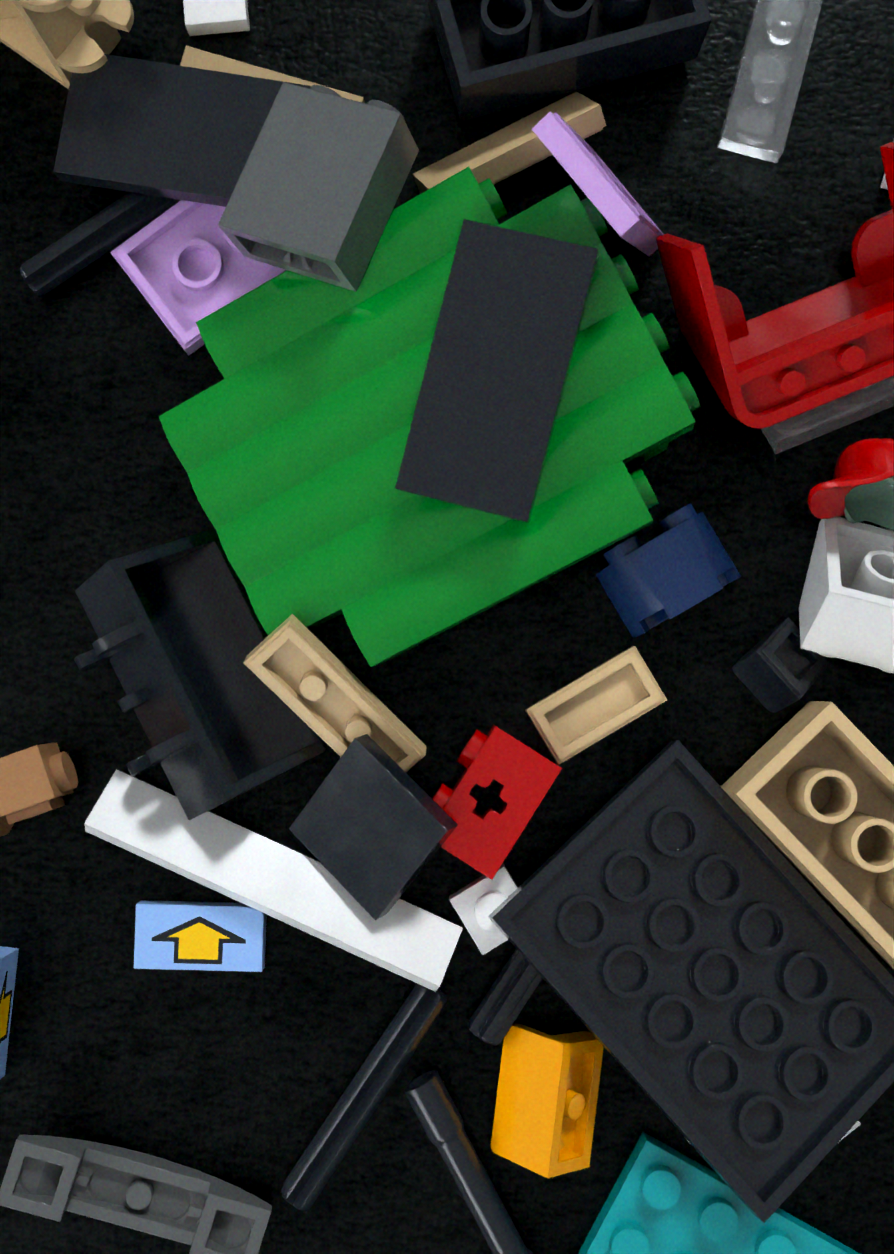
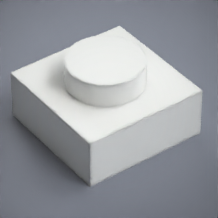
(478, 901)

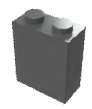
(320, 184)

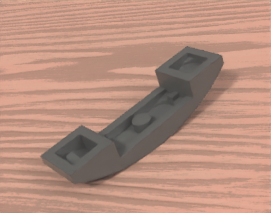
(134, 1192)

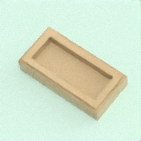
(596, 704)

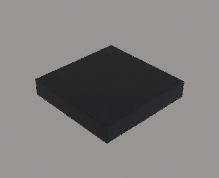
(372, 826)

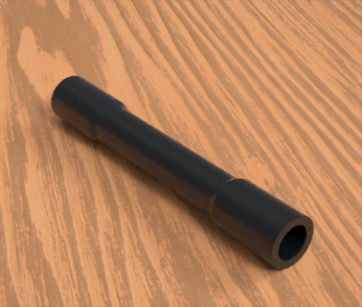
(446, 1131)

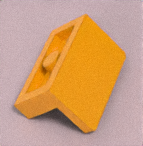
(547, 1100)

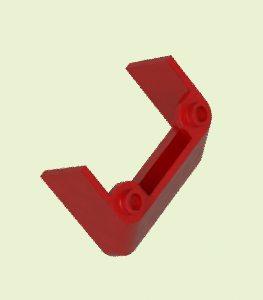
(801, 350)

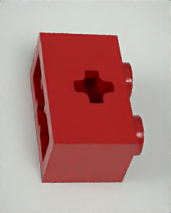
(524, 779)

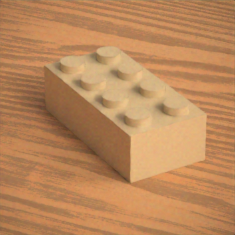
(830, 813)

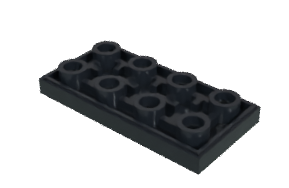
(162, 129)
(497, 370)

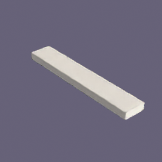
(270, 879)

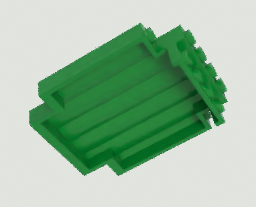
(317, 412)

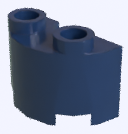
(666, 573)

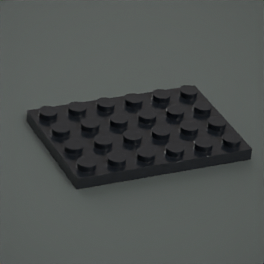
(711, 976)

